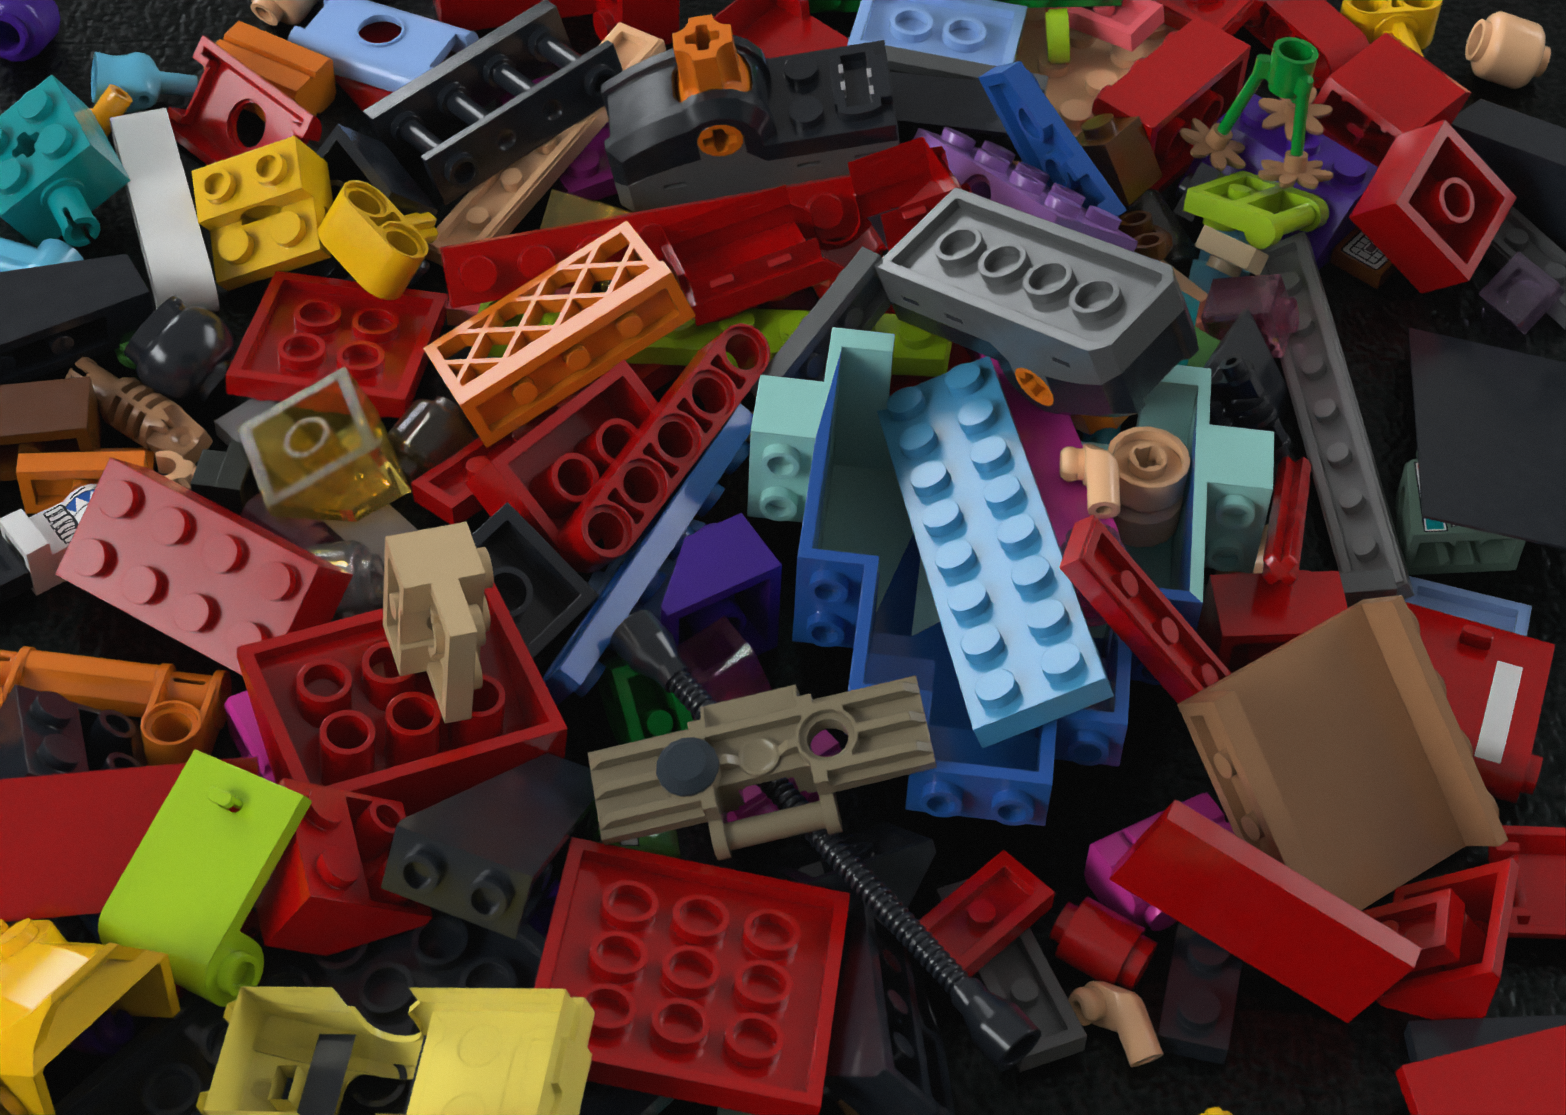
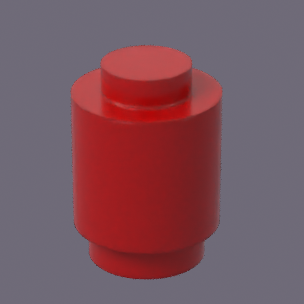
(1102, 943)

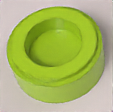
(1057, 36)

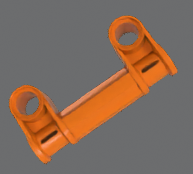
(174, 706)

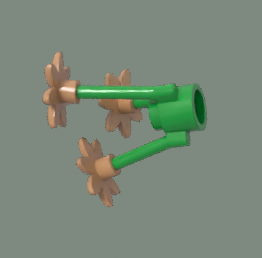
(1290, 78)

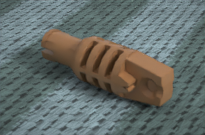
(142, 414)

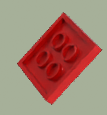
(320, 325)

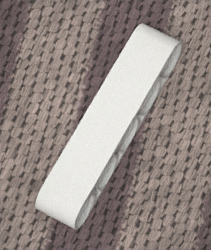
(163, 209)

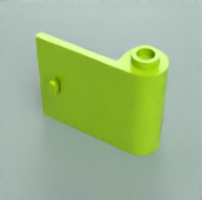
(203, 875)

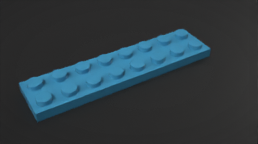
(990, 554)

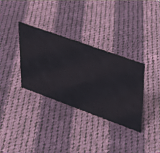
(1490, 437)

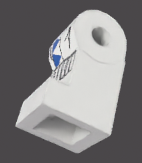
(44, 537)

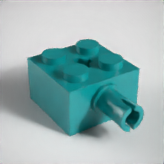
(55, 166)

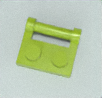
(1249, 205)

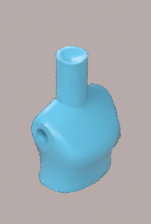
(138, 77)

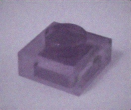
(1521, 292)

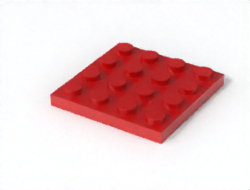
(698, 977)

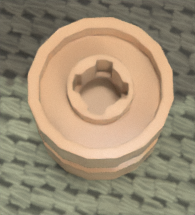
(1151, 483)

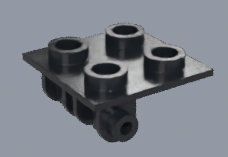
(1248, 384)

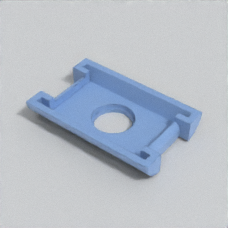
(384, 65)

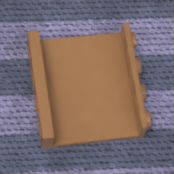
(1345, 755)

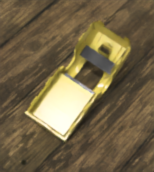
(472, 1055)

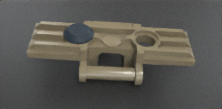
(754, 740)

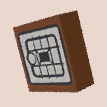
(1362, 259)

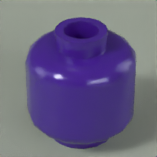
(27, 27)

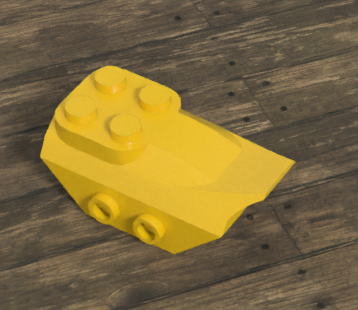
(56, 992)

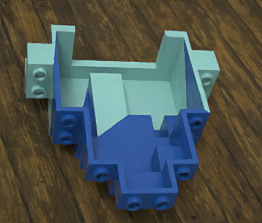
(865, 587)

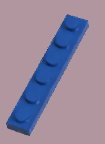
(639, 575)

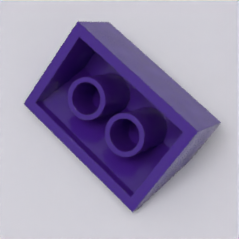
(1340, 193)

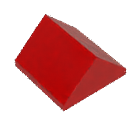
(1467, 985)

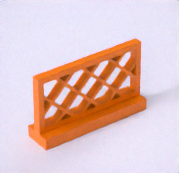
(566, 356)

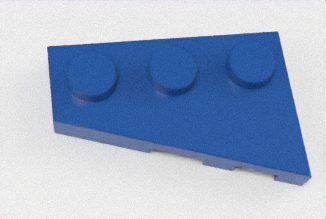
(1044, 137)

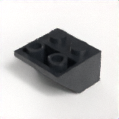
(56, 736)

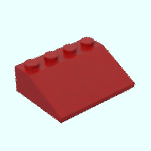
(351, 723)

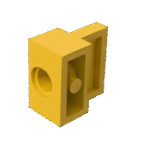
(264, 211)

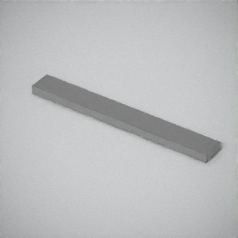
(1333, 424)

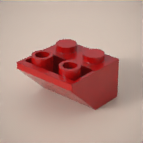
(1384, 95)
(331, 876)

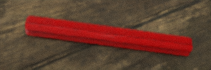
(1287, 521)

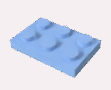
(956, 29)

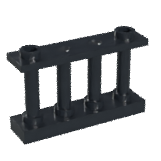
(480, 75)

